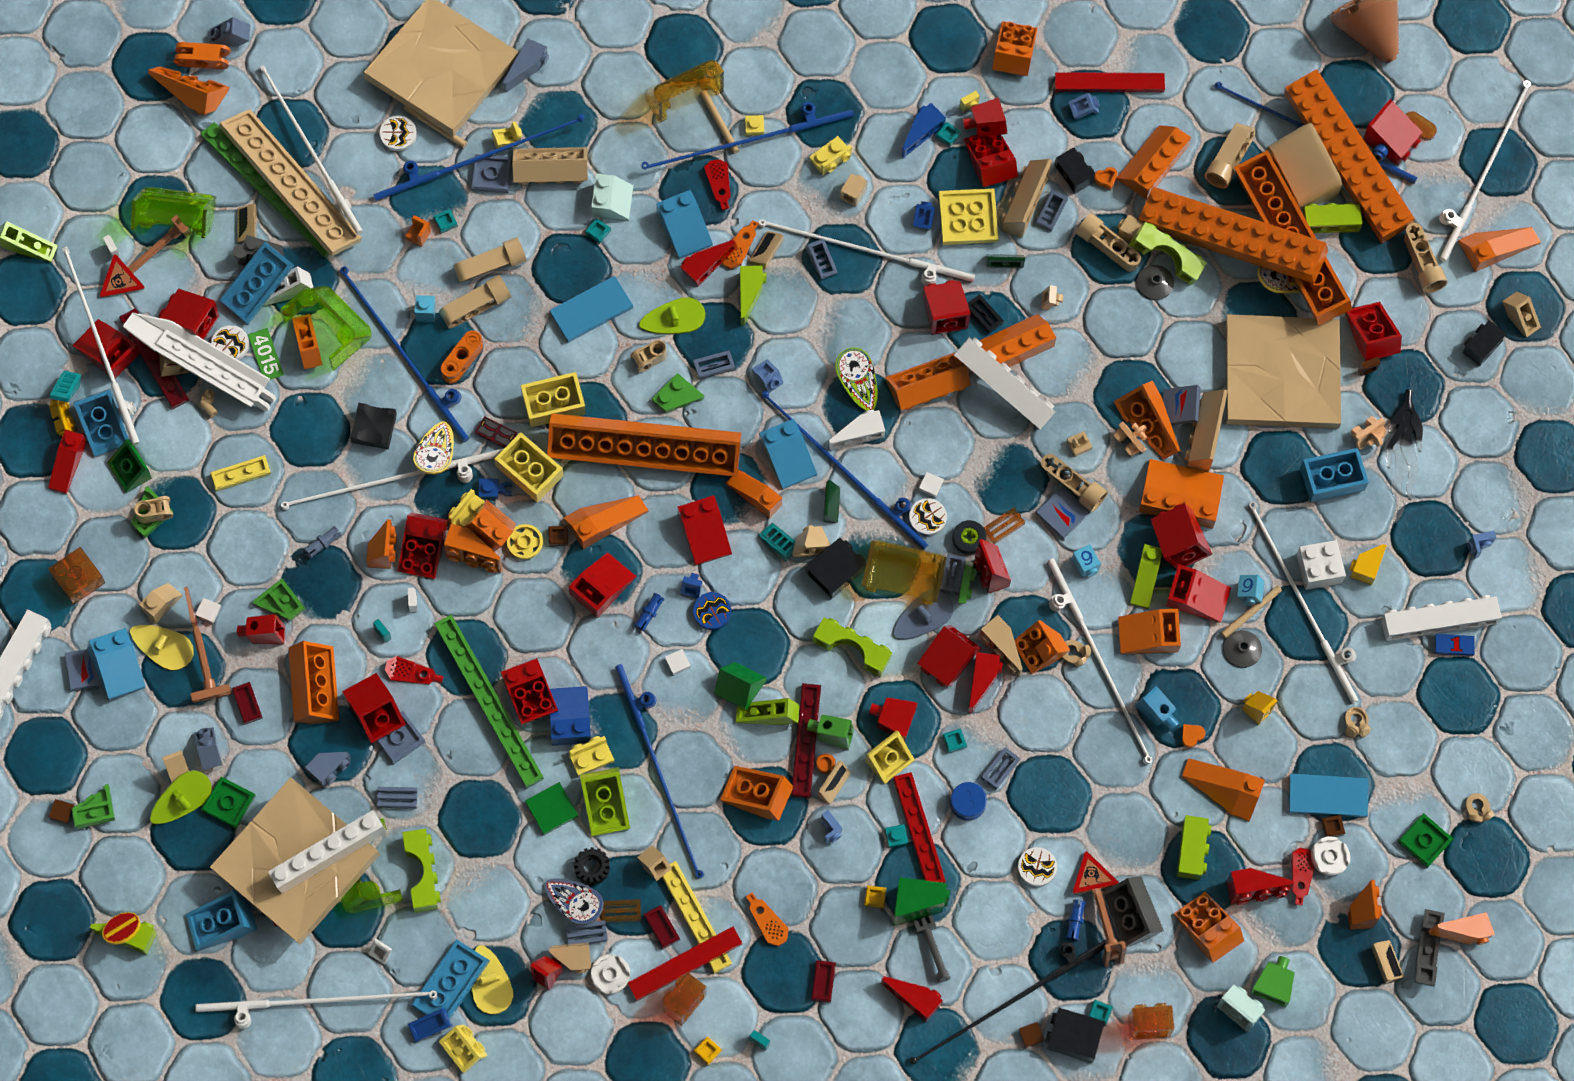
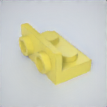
(831, 155)
(466, 509)
(590, 755)
(463, 1047)

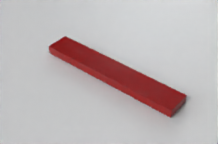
(1109, 82)
(918, 828)
(685, 962)

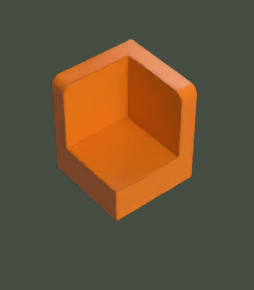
(418, 231)

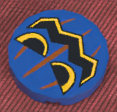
(712, 611)

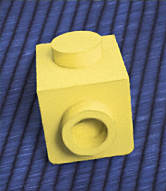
(506, 136)

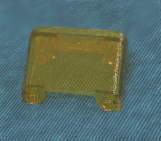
(705, 74)
(904, 570)

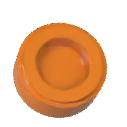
(825, 763)

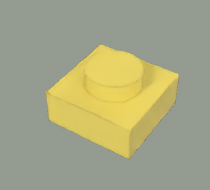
(968, 101)
(754, 125)

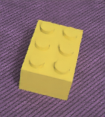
(552, 396)
(528, 467)

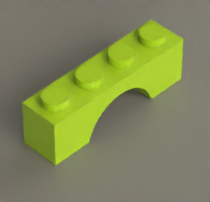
(1187, 264)
(831, 634)
(424, 893)

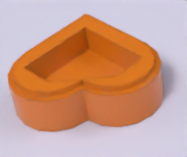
(1106, 178)
(1192, 734)

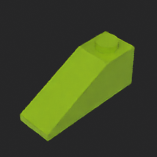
(25, 242)
(751, 287)
(1146, 576)
(769, 712)
(140, 942)

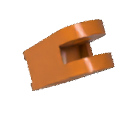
(201, 55)
(454, 368)

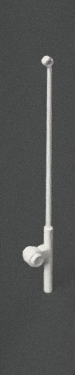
(341, 204)
(1448, 216)
(928, 276)
(125, 408)
(464, 475)
(1057, 603)
(1336, 661)
(243, 1019)

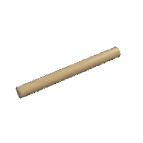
(719, 121)
(456, 139)
(1250, 612)

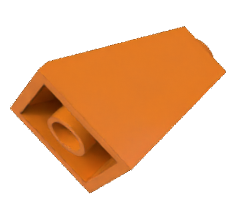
(491, 525)

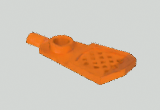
(743, 244)
(766, 918)

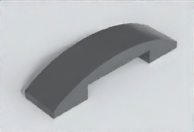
(1428, 949)

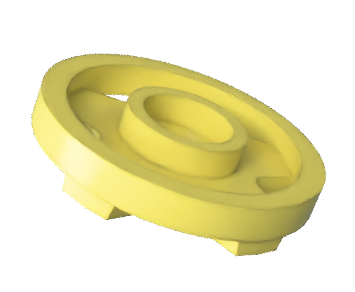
(525, 542)

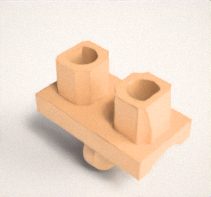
(1125, 432)
(1371, 435)

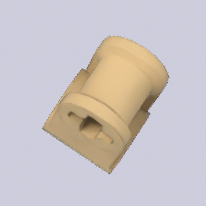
(648, 356)
(154, 509)

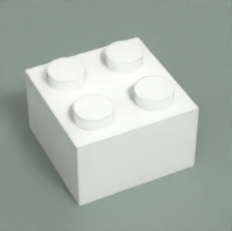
(1321, 564)

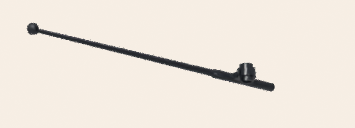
(1072, 960)

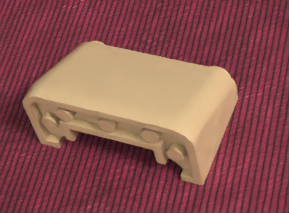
(1306, 166)

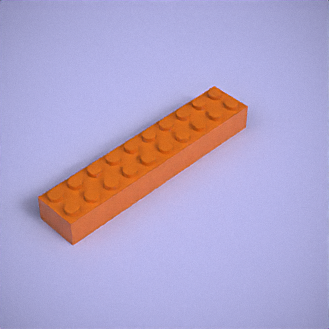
(1351, 156)
(1278, 207)
(1235, 235)
(644, 444)

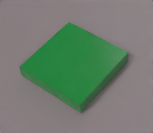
(228, 802)
(551, 808)
(1425, 840)

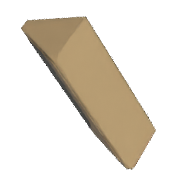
(247, 222)
(767, 249)
(834, 782)
(1387, 961)

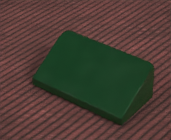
(1005, 260)
(832, 501)

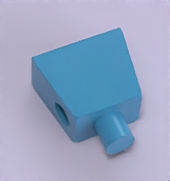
(1153, 704)

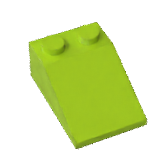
(605, 801)

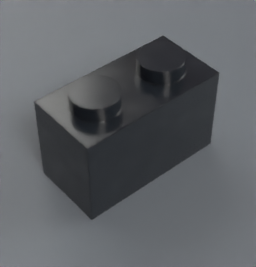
(1074, 170)
(1483, 343)

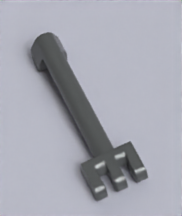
(926, 929)

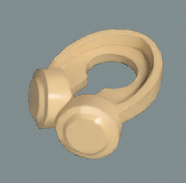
(1084, 650)
(1351, 729)
(1473, 814)

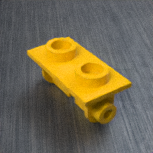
(65, 421)

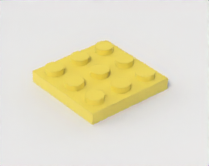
(968, 216)

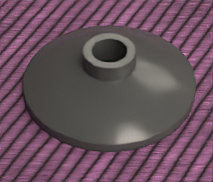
(1152, 289)
(1242, 657)

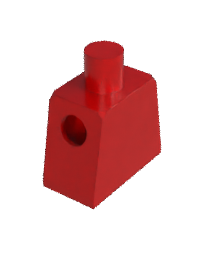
(987, 119)
(263, 630)
(894, 715)

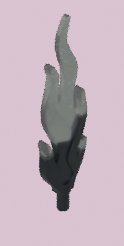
(1401, 444)

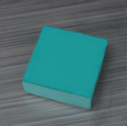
(948, 134)
(445, 221)
(598, 230)
(382, 630)
(954, 740)
(1100, 1011)
(759, 1040)

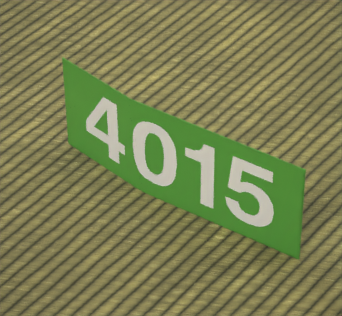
(266, 353)

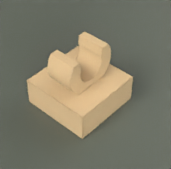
(1050, 297)
(1079, 444)

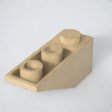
(1001, 640)

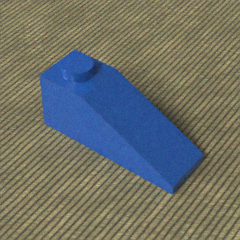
(926, 124)

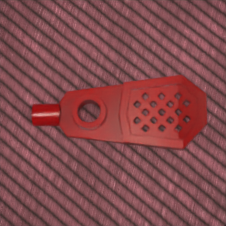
(719, 184)
(413, 674)
(1301, 876)

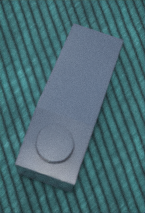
(527, 63)

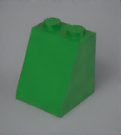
(919, 899)

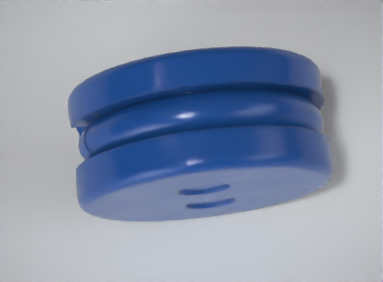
(968, 801)

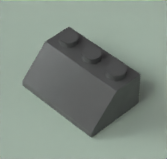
(1131, 911)

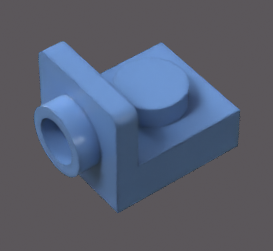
(1084, 105)
(768, 375)
(1483, 539)
(831, 824)

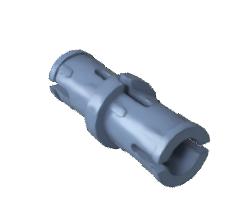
(322, 542)

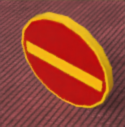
(121, 928)

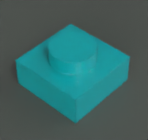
(896, 836)

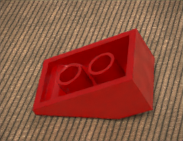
(1374, 331)
(704, 530)

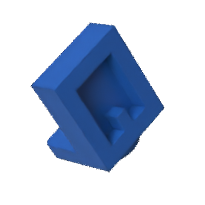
(924, 215)

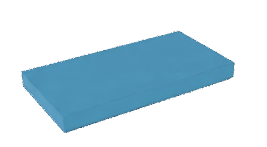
(256, 283)
(591, 309)
(1328, 795)
(451, 979)

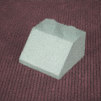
(611, 197)
(1241, 1007)

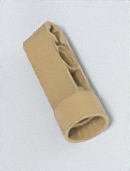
(1231, 153)
(1093, 229)
(509, 253)
(1430, 273)
(475, 302)
(1090, 494)

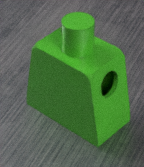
(833, 730)
(1275, 982)

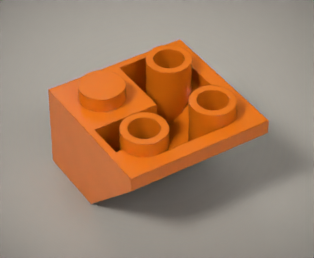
(381, 547)
(1040, 646)
(1365, 910)

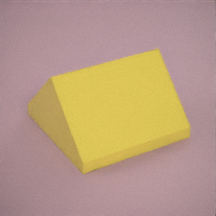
(889, 757)

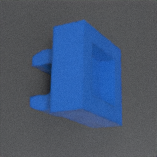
(691, 586)

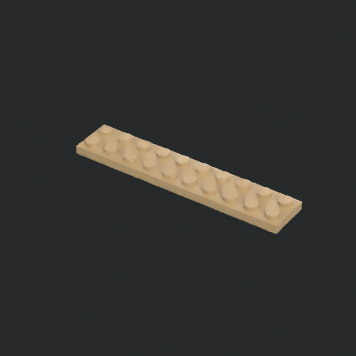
(290, 182)

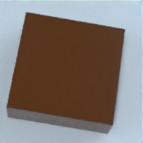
(1369, 366)
(558, 536)
(61, 811)
(1333, 826)
(1031, 1035)

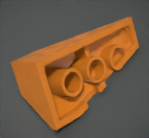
(195, 94)
(1494, 246)
(1147, 408)
(600, 520)
(1227, 787)

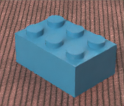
(1334, 475)

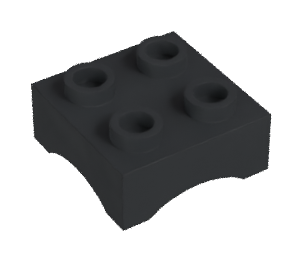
(373, 426)

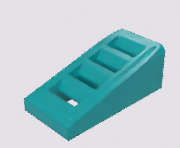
(66, 386)
(785, 555)

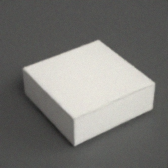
(111, 246)
(931, 484)
(412, 600)
(208, 610)
(677, 662)

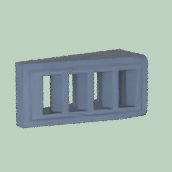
(1059, 197)
(824, 250)

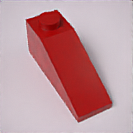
(705, 262)
(67, 461)
(984, 675)
(546, 971)
(916, 997)

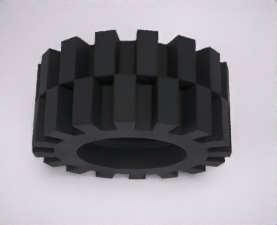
(592, 878)

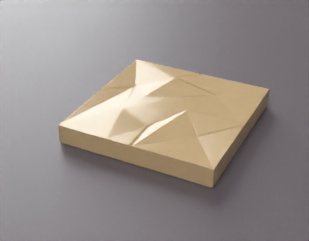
(441, 65)
(1282, 371)
(277, 833)

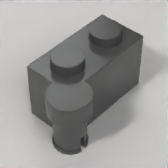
(250, 247)

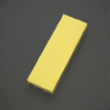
(240, 473)

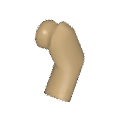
(207, 401)

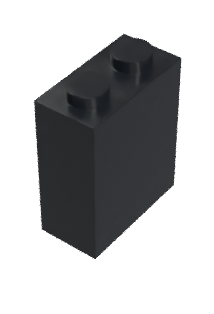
(836, 567)
(1074, 1035)

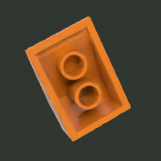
(757, 792)

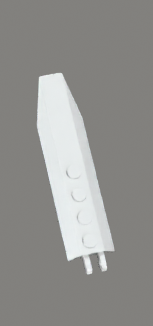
(201, 359)

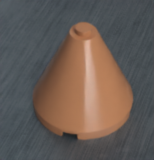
(1371, 25)

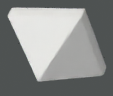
(380, 951)

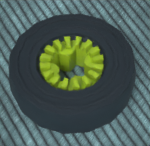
(961, 530)

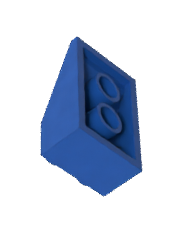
(572, 719)

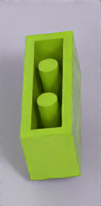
(1333, 217)
(1193, 847)

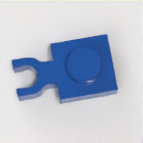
(491, 488)

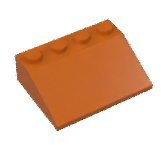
(1175, 484)

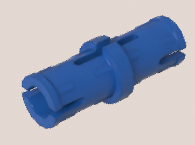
(649, 612)
(1075, 920)

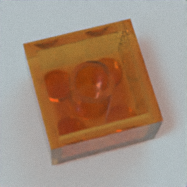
(76, 575)
(684, 998)
(1151, 1021)

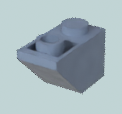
(230, 33)
(208, 748)
(327, 765)

